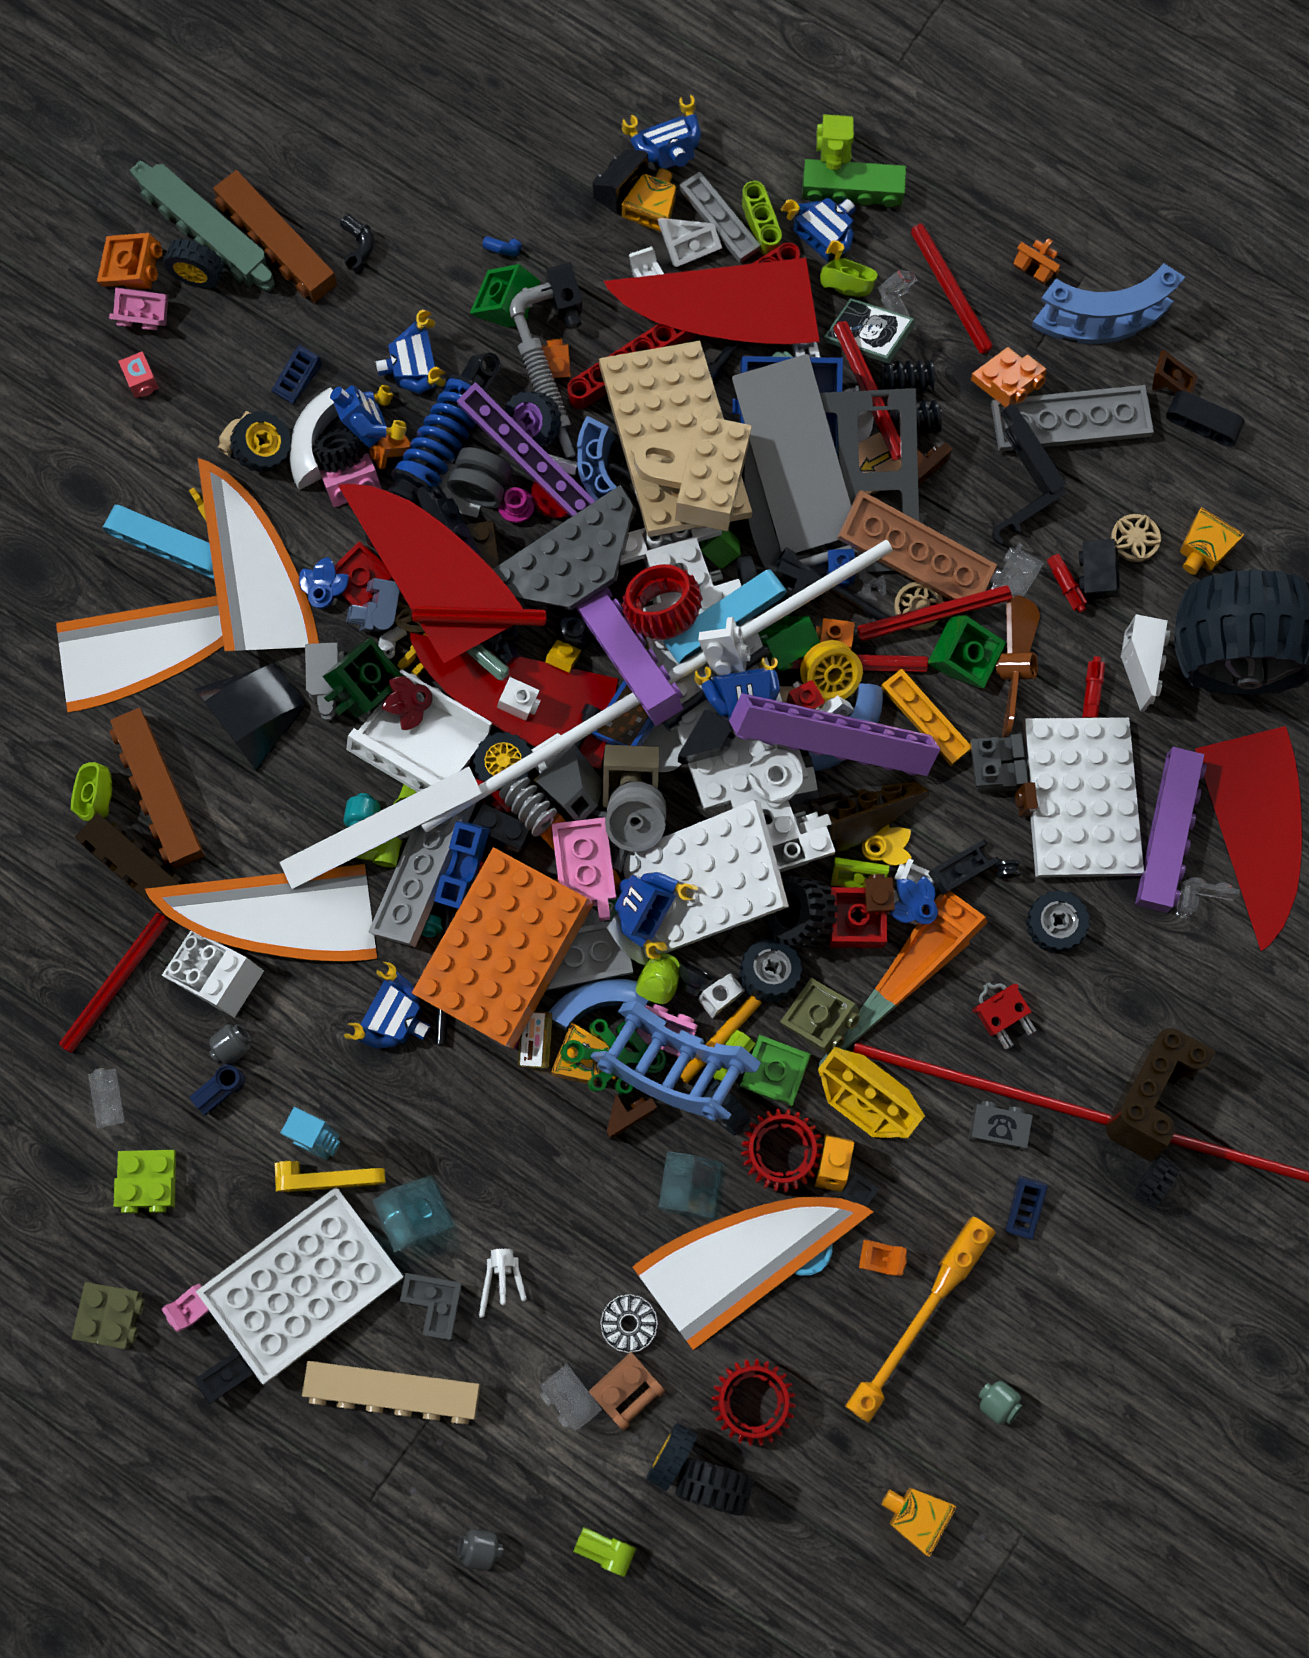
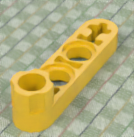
(290, 1180)

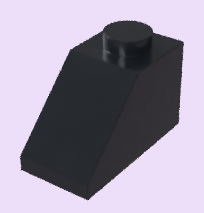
(707, 738)

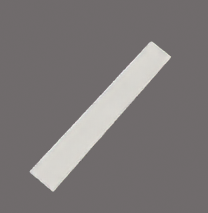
(380, 827)

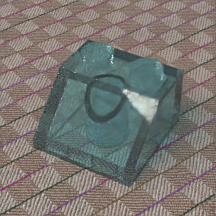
(690, 1185)
(412, 1213)

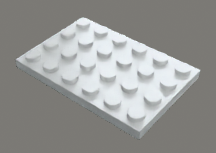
(1083, 797)
(730, 865)
(299, 1285)

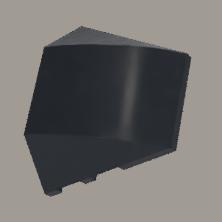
(254, 709)

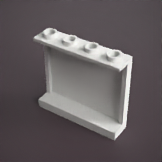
(427, 752)

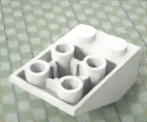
(1144, 658)
(213, 973)

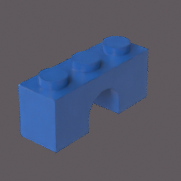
(467, 851)

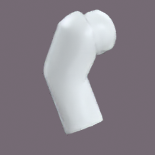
(388, 640)

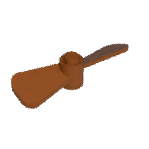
(1018, 662)

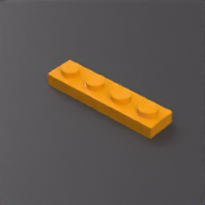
(926, 716)

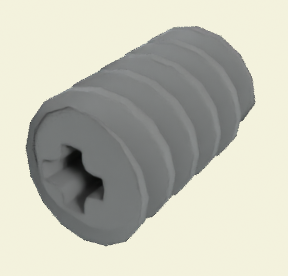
(528, 805)

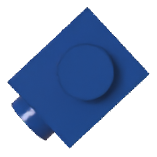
(838, 558)

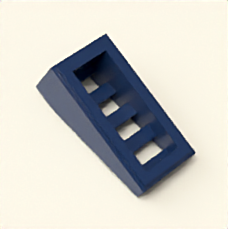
(289, 370)
(1016, 1204)

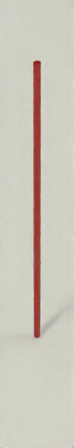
(1072, 1109)

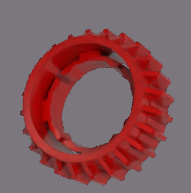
(654, 582)
(786, 1122)
(782, 1397)

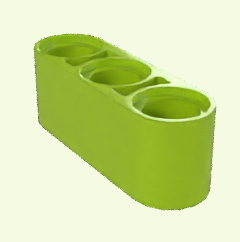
(761, 208)

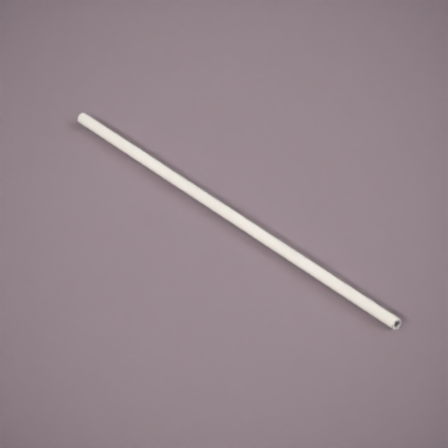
(675, 674)

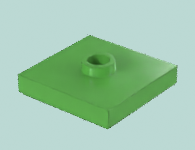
(779, 1071)

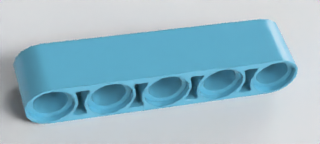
(160, 539)
(741, 605)

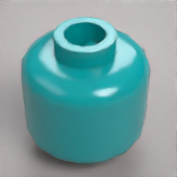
(360, 808)

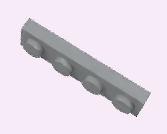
(716, 211)

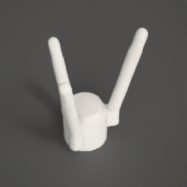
(502, 1262)

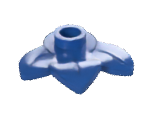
(323, 579)
(912, 898)

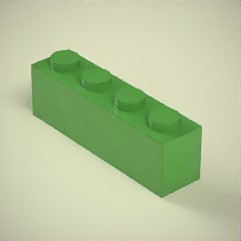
(854, 181)

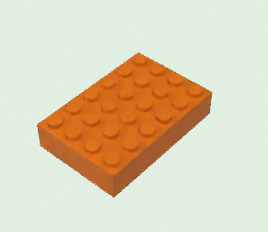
(503, 948)

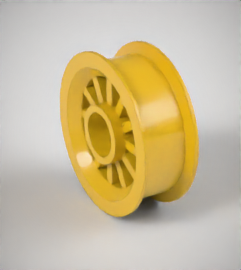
(822, 660)

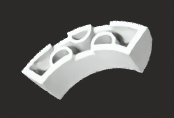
(305, 432)

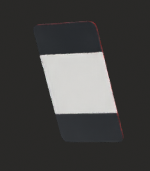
(808, 789)

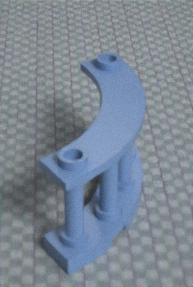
(1106, 315)
(690, 1047)

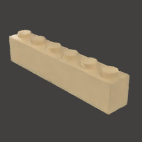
(391, 1390)

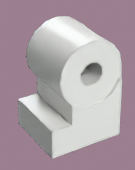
(720, 995)

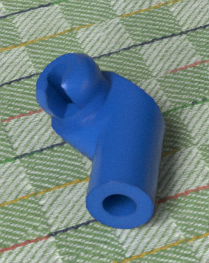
(508, 249)

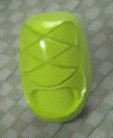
(848, 277)
(92, 791)
(659, 979)

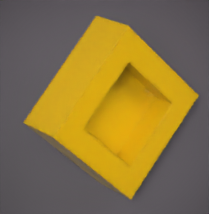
(563, 656)

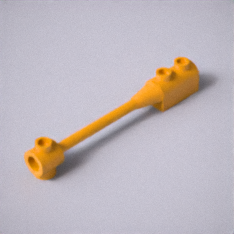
(954, 1269)

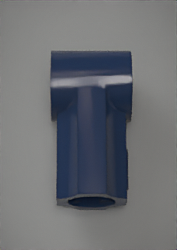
(216, 1091)

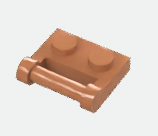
(622, 1383)

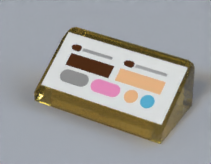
(535, 1041)

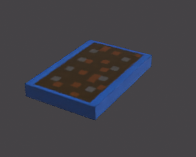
(629, 728)

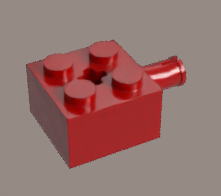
(851, 934)

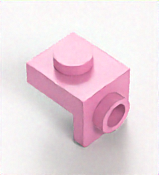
(185, 1310)

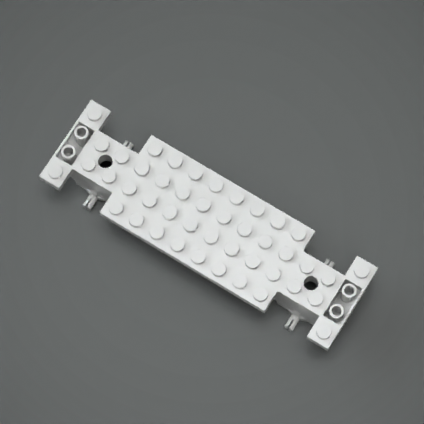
(725, 776)

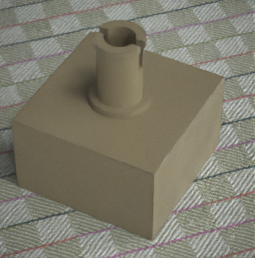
(627, 765)

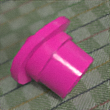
(516, 505)

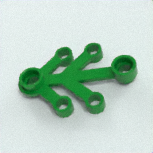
(625, 1057)

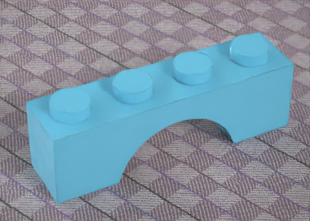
(311, 1134)

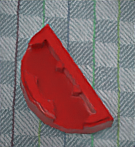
(545, 503)

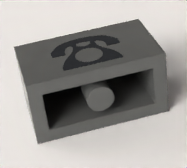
(1000, 1126)

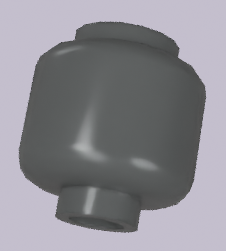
(229, 1044)
(479, 1549)

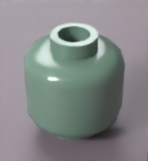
(1000, 1402)

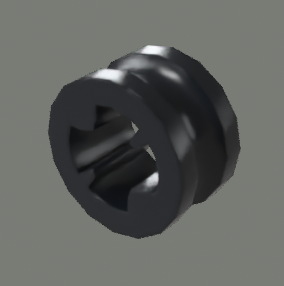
(1007, 869)

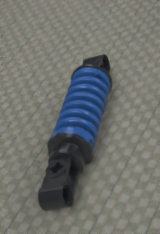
(441, 432)

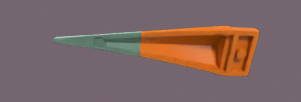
(919, 959)

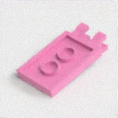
(585, 861)

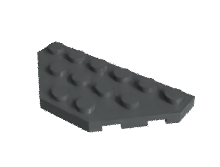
(574, 557)

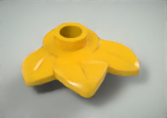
(891, 845)

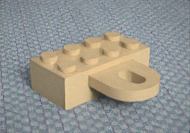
(702, 468)

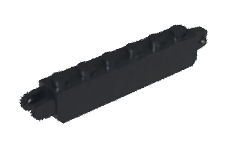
(447, 512)

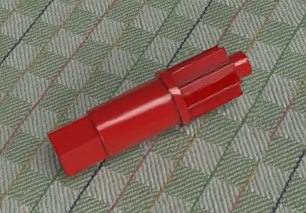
(1067, 583)
(1093, 690)

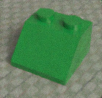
(499, 290)
(789, 640)
(966, 651)

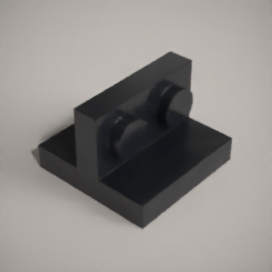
(795, 580)

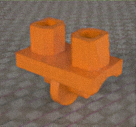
(1027, 255)

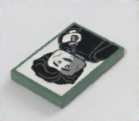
(874, 329)

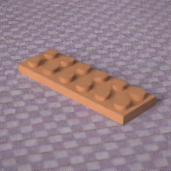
(916, 548)

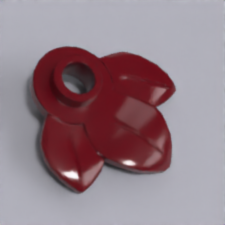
(405, 703)

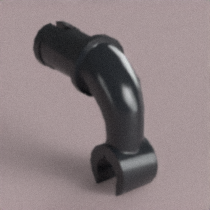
(363, 236)

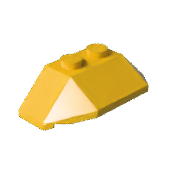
(868, 1095)

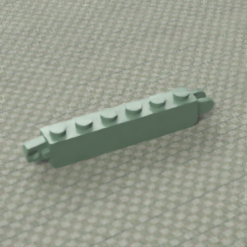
(203, 223)

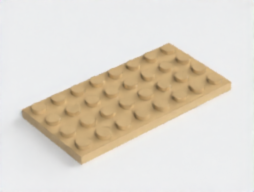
(662, 394)

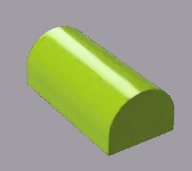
(853, 872)

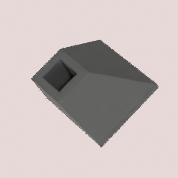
(571, 784)

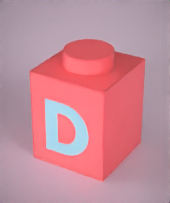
(138, 375)

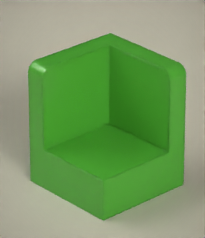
(721, 549)

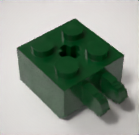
(361, 678)

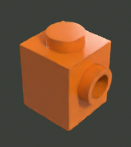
(836, 630)

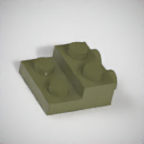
(821, 1016)
(108, 1316)

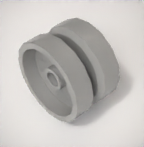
(636, 816)

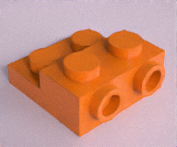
(130, 261)
(1010, 377)

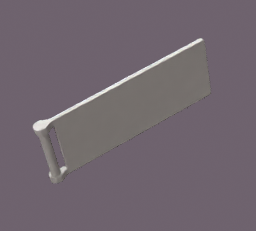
(794, 455)

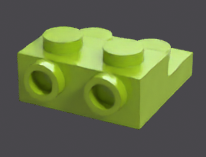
(145, 1181)

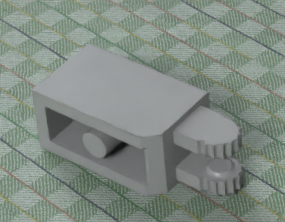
(319, 661)

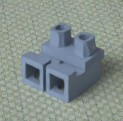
(380, 612)

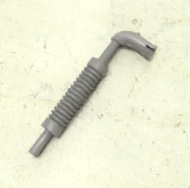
(535, 359)

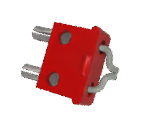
(1002, 1009)

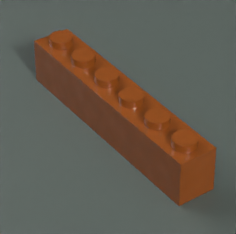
(274, 236)
(156, 788)

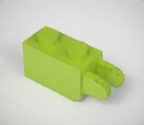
(835, 140)

